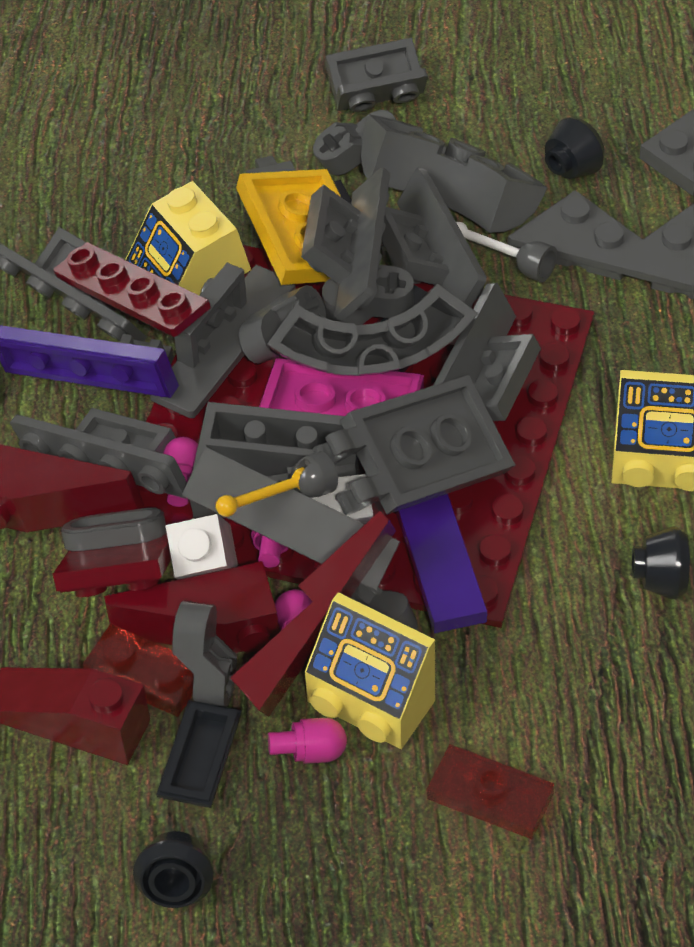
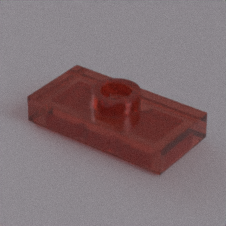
(490, 791)

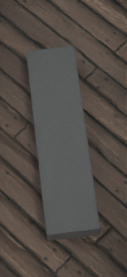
(285, 517)

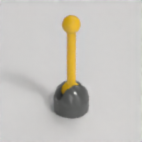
(311, 475)

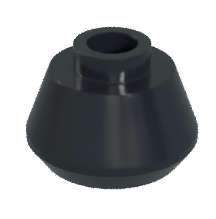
(574, 149)
(663, 562)
(173, 870)

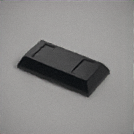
(199, 754)

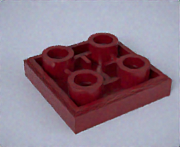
(95, 569)

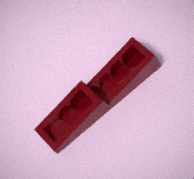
(278, 663)

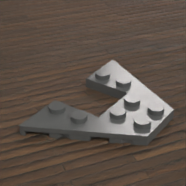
(607, 248)

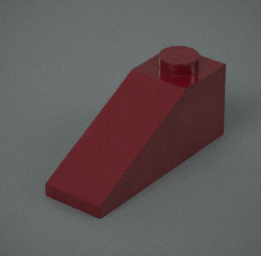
(51, 490)
(242, 601)
(76, 708)

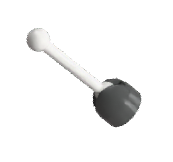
(533, 259)

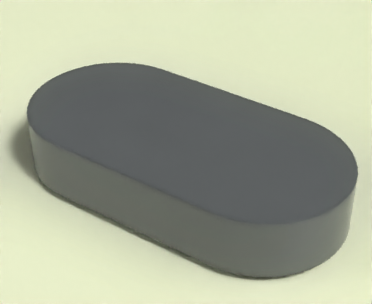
(113, 529)

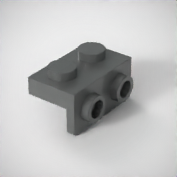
(375, 75)

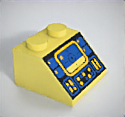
(187, 239)
(654, 430)
(371, 672)

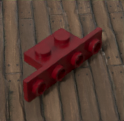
(132, 289)

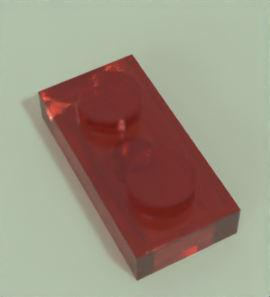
(134, 658)

